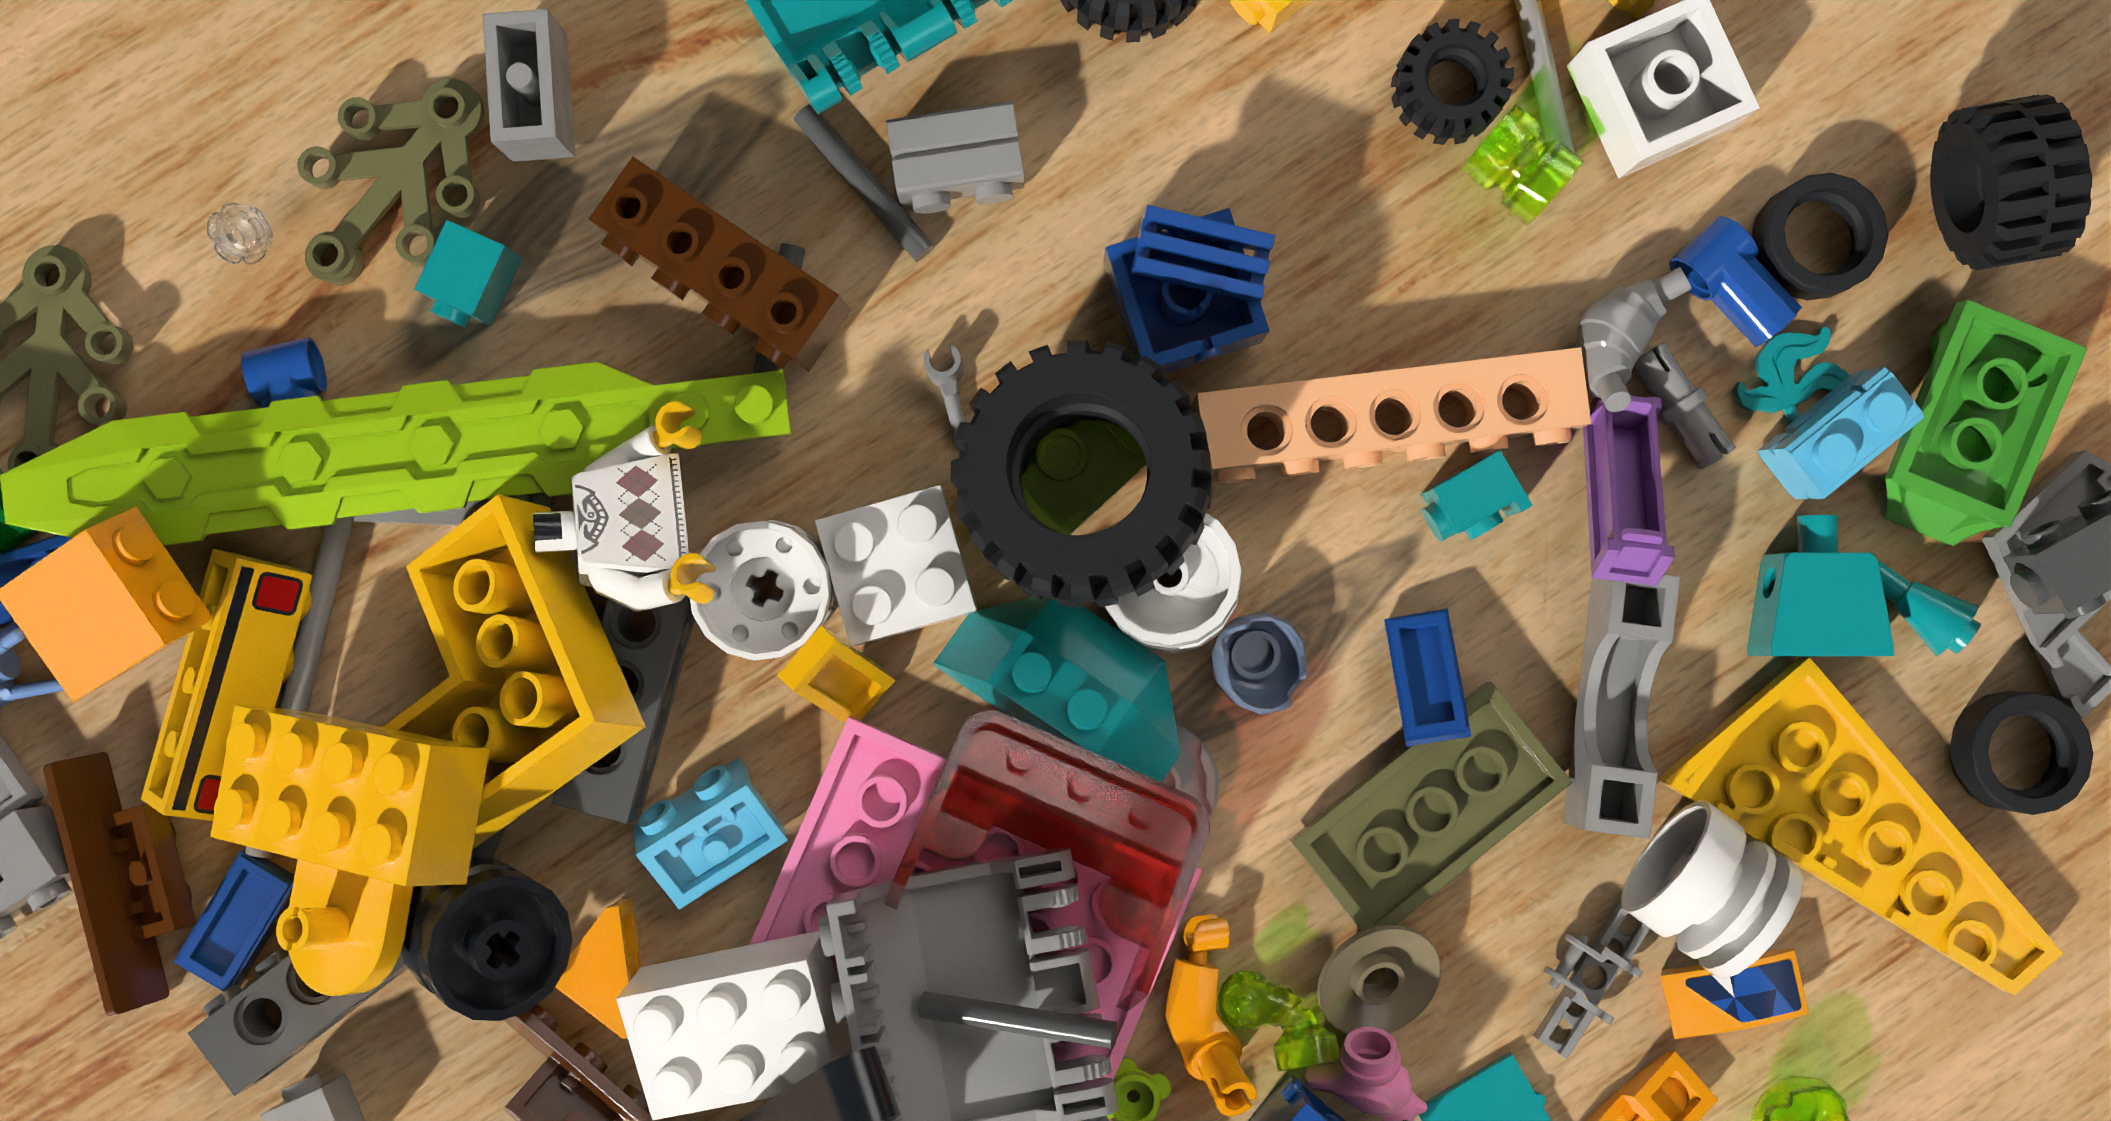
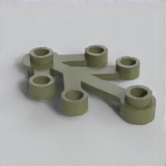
(399, 173)
(49, 353)

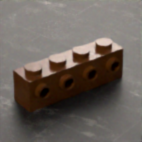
(720, 265)

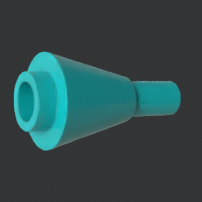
(1934, 615)

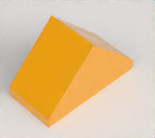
(604, 965)

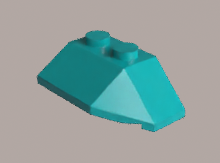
(1069, 678)

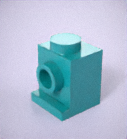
(1473, 498)

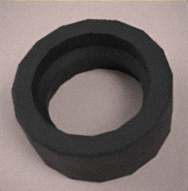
(1860, 213)
(2069, 758)

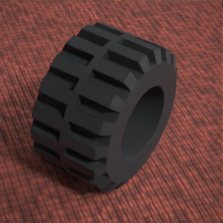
(2010, 181)

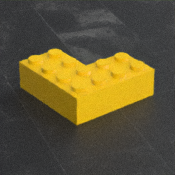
(521, 660)

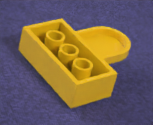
(364, 820)

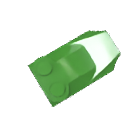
(1985, 423)

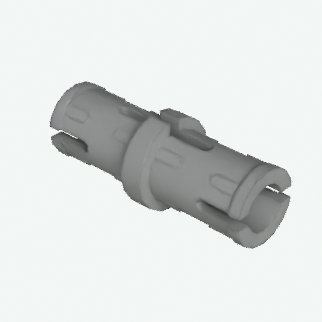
(1683, 406)

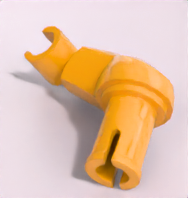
(1199, 1031)

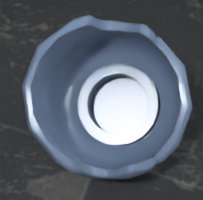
(1259, 662)

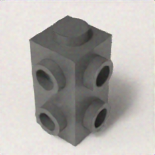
(2066, 564)

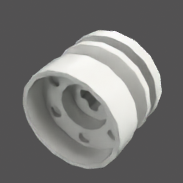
(737, 617)
(1712, 889)

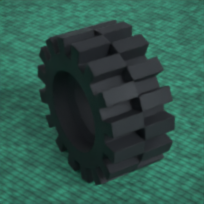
(1473, 52)

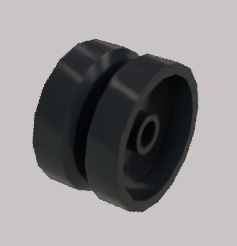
(489, 942)

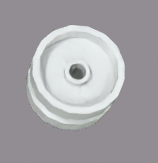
(1195, 608)

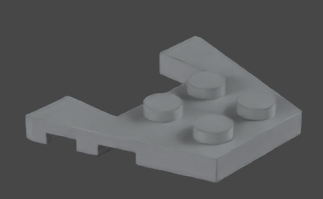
(2069, 661)

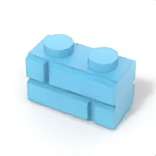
(1841, 434)

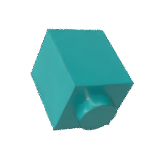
(467, 275)

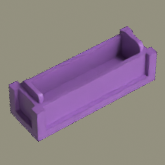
(1626, 493)

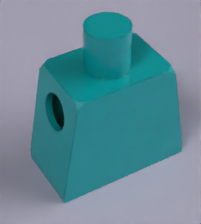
(1819, 599)

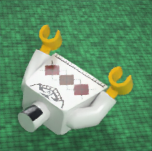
(633, 520)

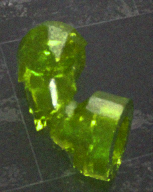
(1255, 1002)

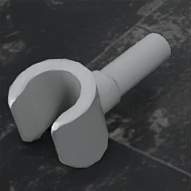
(948, 386)

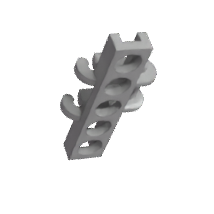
(1575, 989)

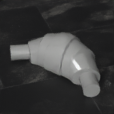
(1618, 330)

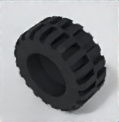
(1064, 391)

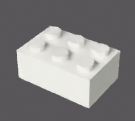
(732, 1024)

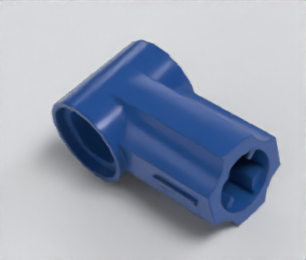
(1725, 270)
(284, 371)

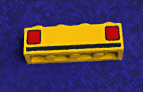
(225, 663)

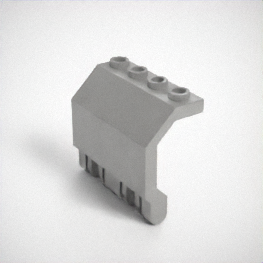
(969, 938)

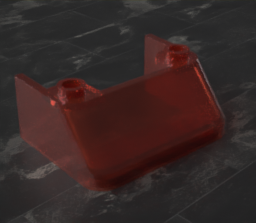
(1072, 798)

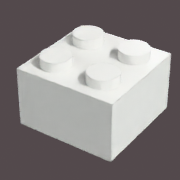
(1662, 85)
(896, 566)

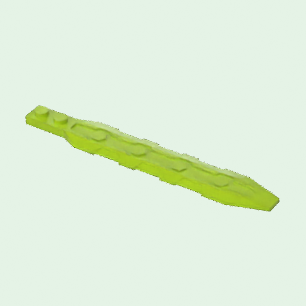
(371, 453)

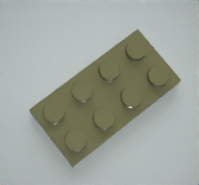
(1430, 813)

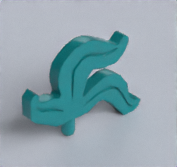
(1776, 370)

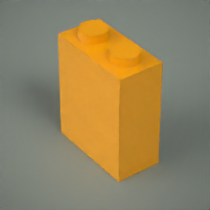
(103, 603)

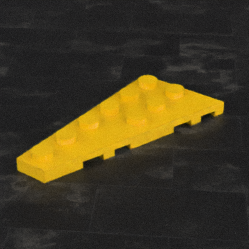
(1840, 805)

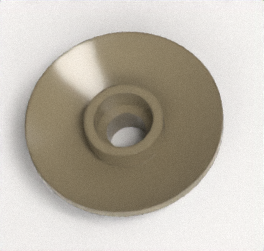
(1379, 979)

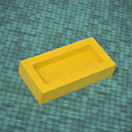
(836, 676)

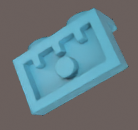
(706, 833)

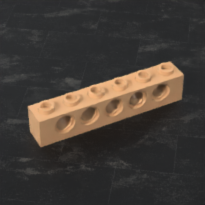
(1549, 381)

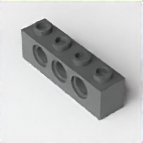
(621, 788)
(247, 1045)

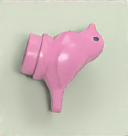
(1369, 1076)

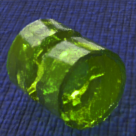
(1545, 169)

